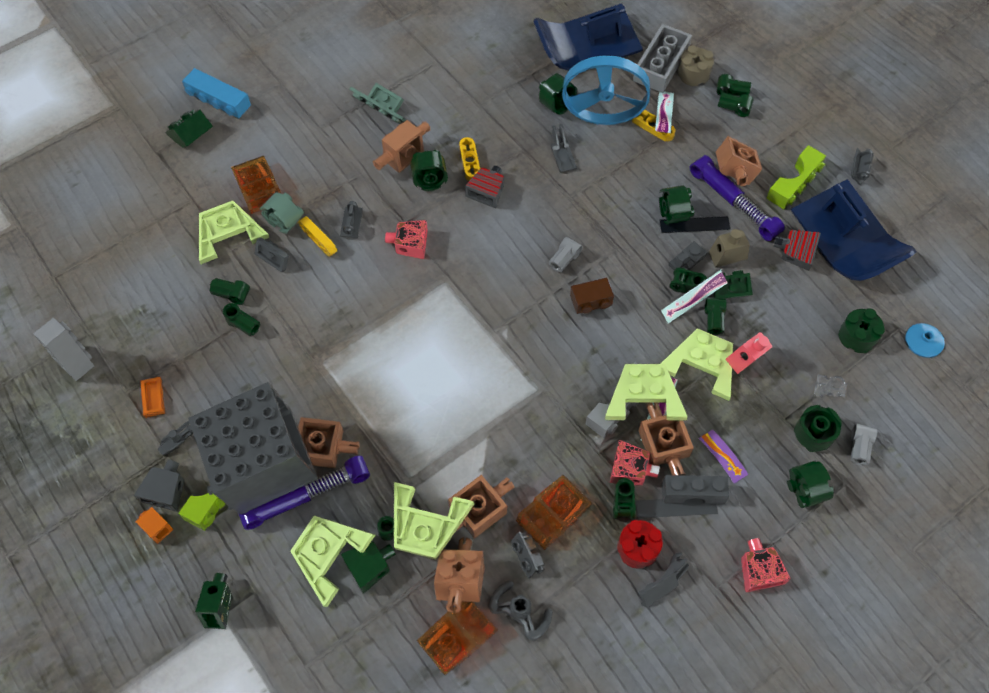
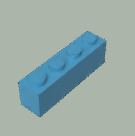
(216, 93)

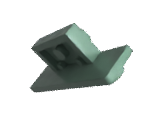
(383, 99)

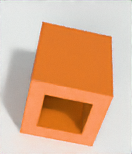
(154, 525)

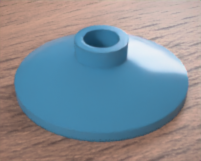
(921, 345)

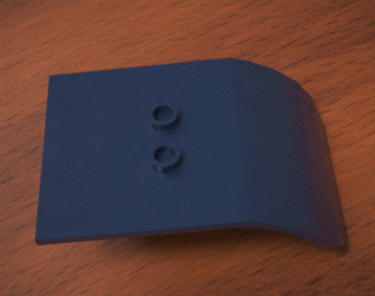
(593, 35)
(850, 233)

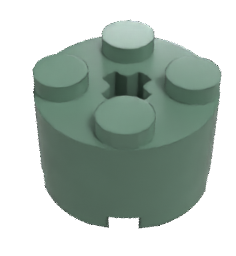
(281, 211)

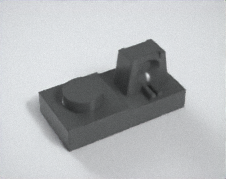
(271, 254)
(688, 257)

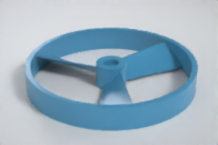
(605, 92)

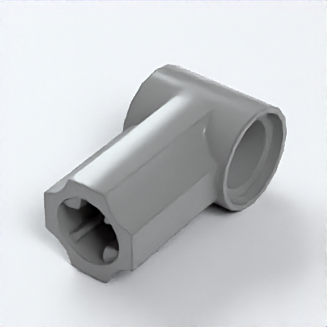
(567, 251)
(863, 440)

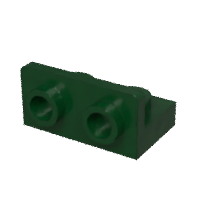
(737, 286)

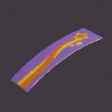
(724, 455)

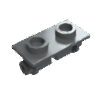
(861, 165)
(351, 220)
(523, 545)

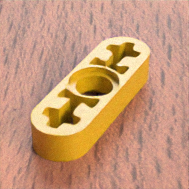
(648, 118)
(471, 153)
(317, 236)

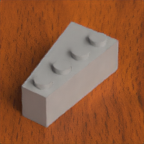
(64, 348)

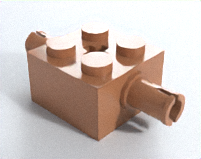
(401, 145)
(738, 161)
(325, 441)
(675, 444)
(489, 498)
(459, 575)

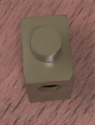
(729, 248)

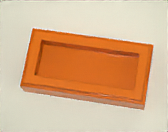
(152, 397)

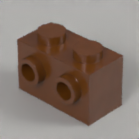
(591, 296)

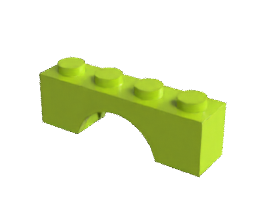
(785, 190)
(201, 510)

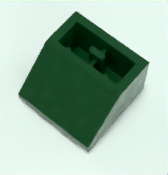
(189, 128)

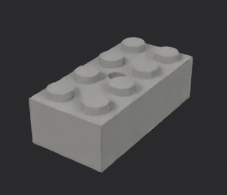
(663, 56)

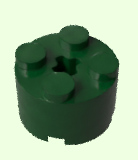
(551, 93)
(428, 170)
(676, 204)
(861, 330)
(818, 428)
(810, 484)

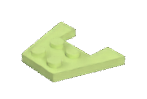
(223, 223)
(707, 354)
(647, 385)
(424, 531)
(320, 547)

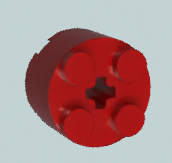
(651, 541)

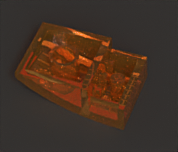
(255, 182)
(553, 511)
(457, 636)

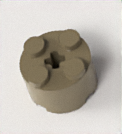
(695, 66)

